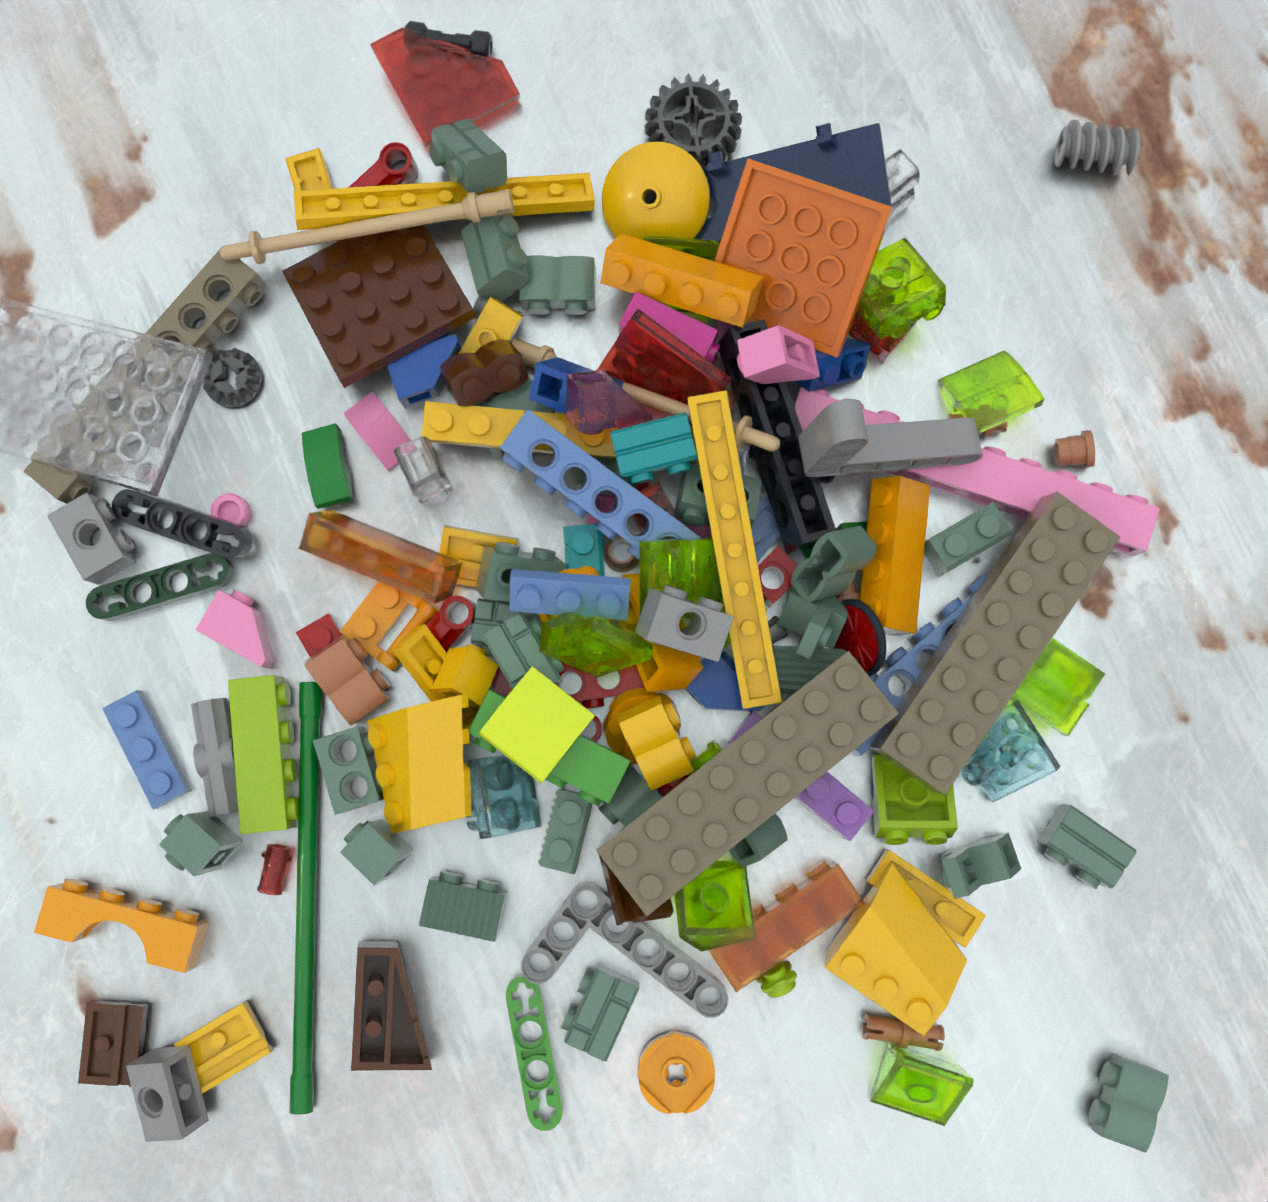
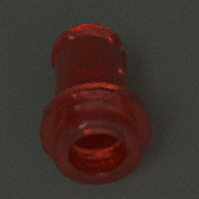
(274, 869)

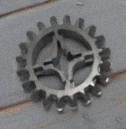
(720, 117)

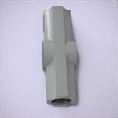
(215, 755)

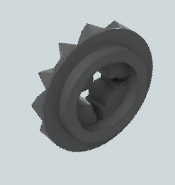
(247, 382)

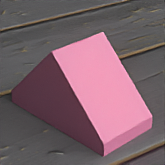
(377, 428)

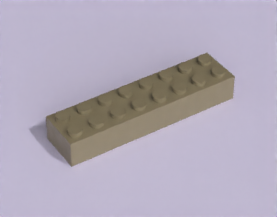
(995, 642)
(746, 783)

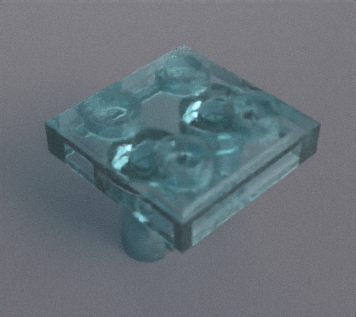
(1010, 755)
(502, 797)

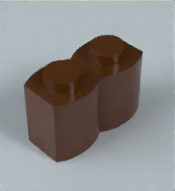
(490, 369)

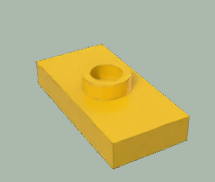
(309, 171)
(494, 323)

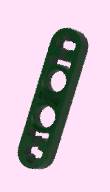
(160, 590)

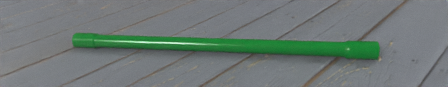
(302, 1076)

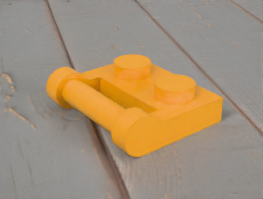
(379, 615)

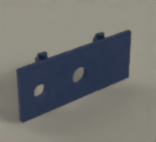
(842, 160)

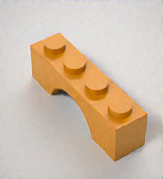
(168, 937)

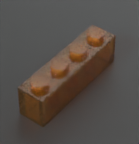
(380, 555)
(789, 923)

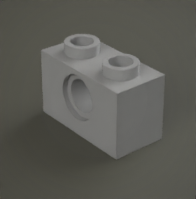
(74, 527)
(704, 634)
(167, 1093)

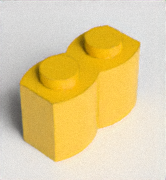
(655, 742)

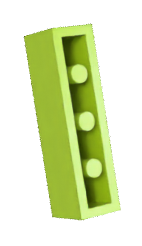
(263, 754)

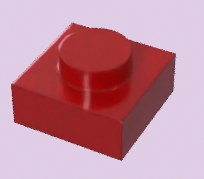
(319, 634)

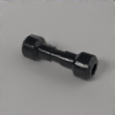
(477, 42)

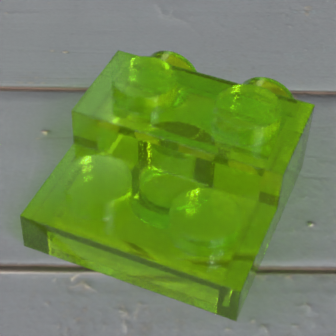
(900, 291)
(592, 644)

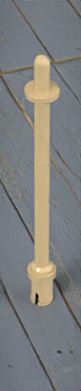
(473, 207)
(743, 430)

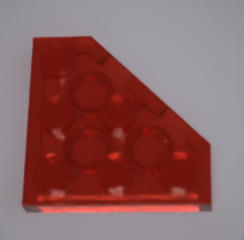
(441, 80)
(661, 362)

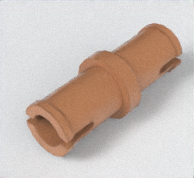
(901, 1034)

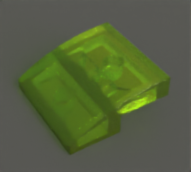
(991, 391)
(680, 564)

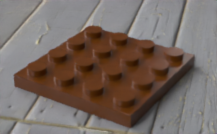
(377, 299)

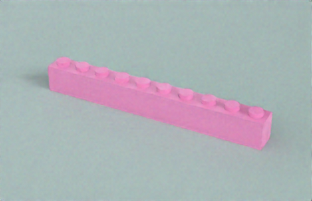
(1013, 483)

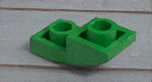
(325, 466)

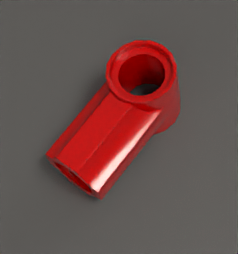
(381, 172)
(444, 627)

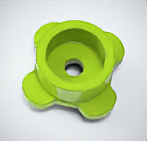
(778, 980)

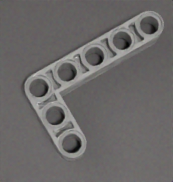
(843, 445)
(626, 943)

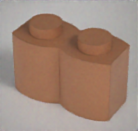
(348, 679)

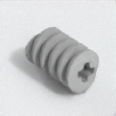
(1098, 145)

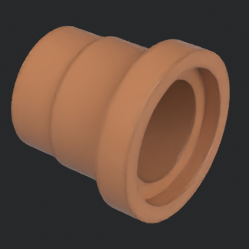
(1076, 450)
(615, 565)

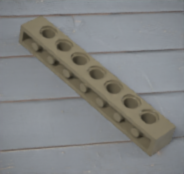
(176, 324)

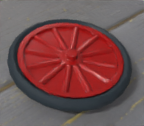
(863, 636)

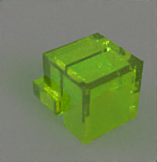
(1058, 687)

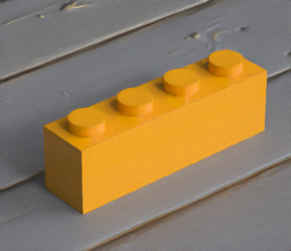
(681, 279)
(895, 573)

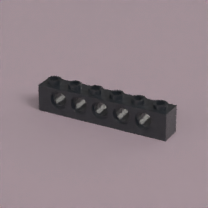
(794, 497)

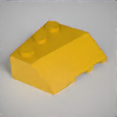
(422, 763)
(898, 953)

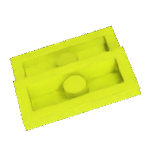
(536, 724)

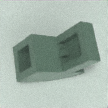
(816, 621)
(979, 864)

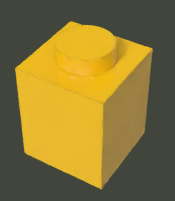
(466, 672)

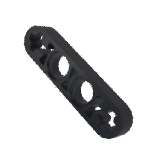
(182, 521)

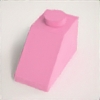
(777, 356)
(238, 627)

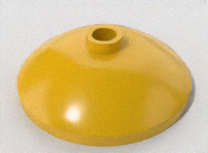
(679, 186)

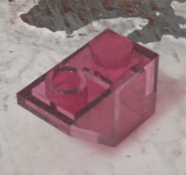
(601, 403)

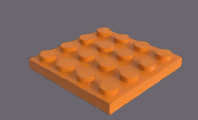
(808, 246)

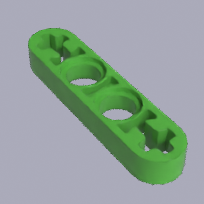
(530, 1051)

